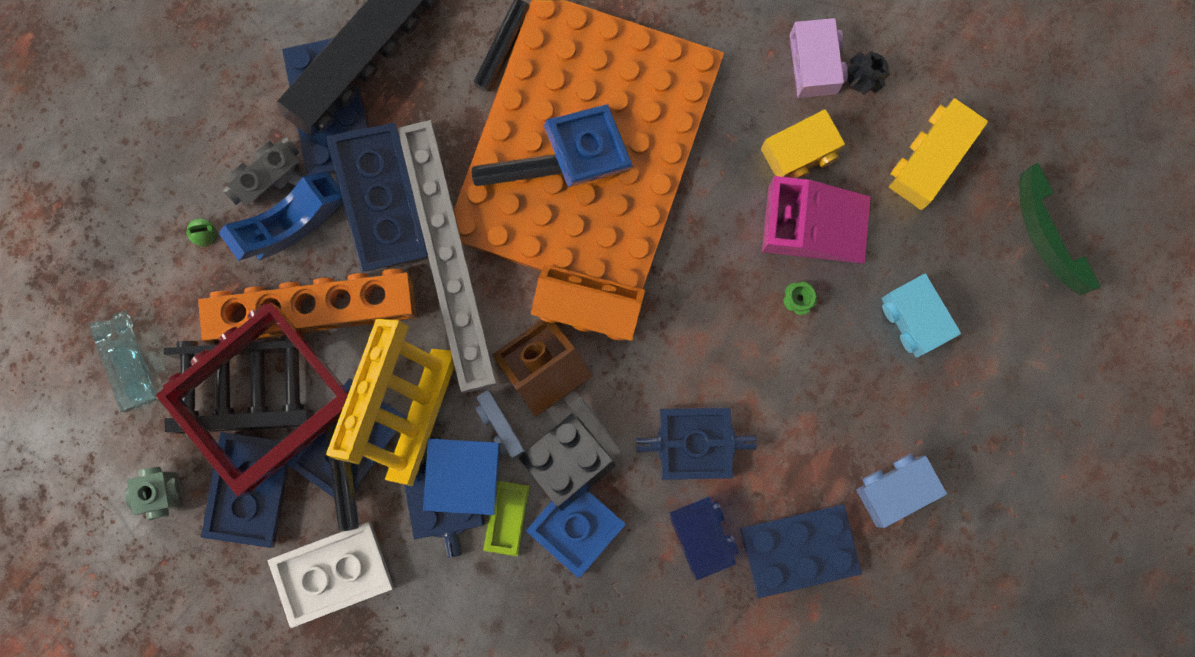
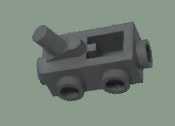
(273, 167)

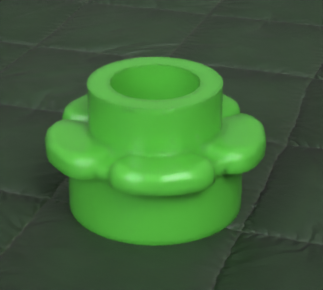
(803, 289)

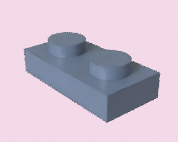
(491, 413)

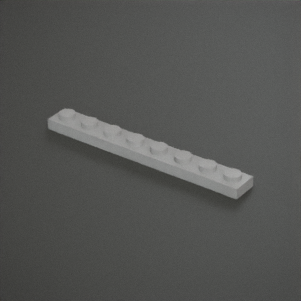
(446, 257)

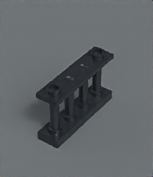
(258, 414)

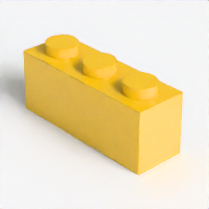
(936, 153)

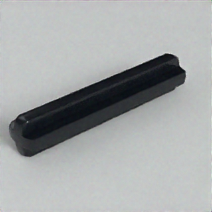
(501, 45)
(515, 170)
(343, 490)

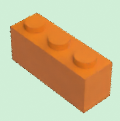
(587, 302)

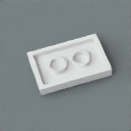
(330, 574)

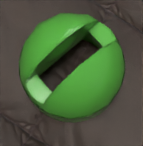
(202, 238)

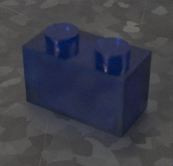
(703, 537)

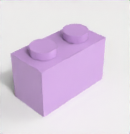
(817, 57)

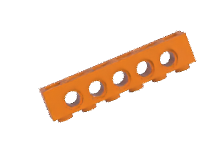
(399, 304)

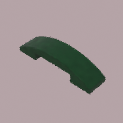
(1045, 237)

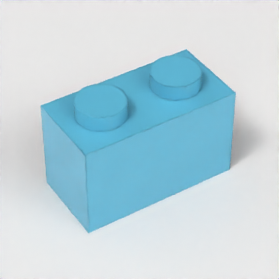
(919, 316)

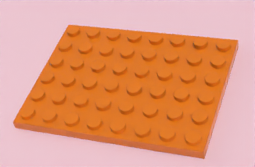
(570, 63)

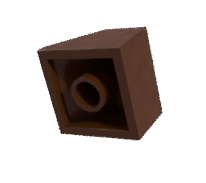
(542, 366)

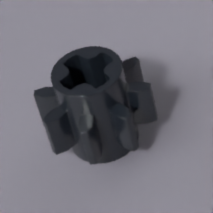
(867, 72)

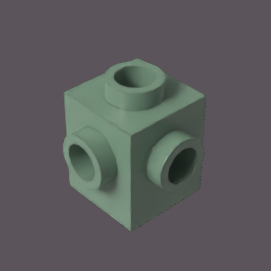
(154, 493)

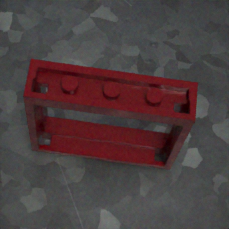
(209, 362)

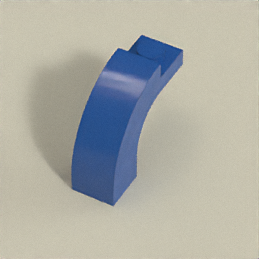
(287, 222)

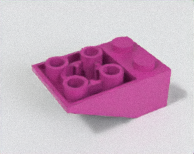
(815, 221)

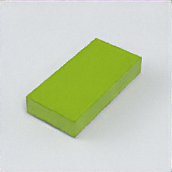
(506, 527)

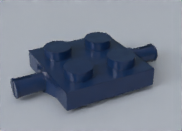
(696, 443)
(437, 523)

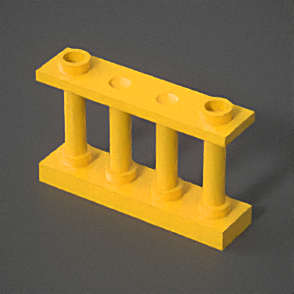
(366, 395)

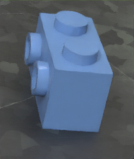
(901, 490)

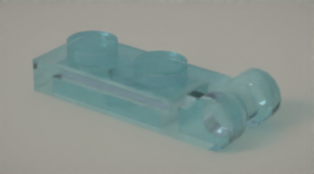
(123, 362)

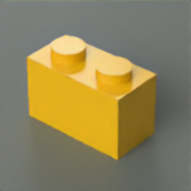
(803, 146)

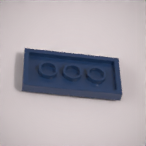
(347, 119)
(377, 196)

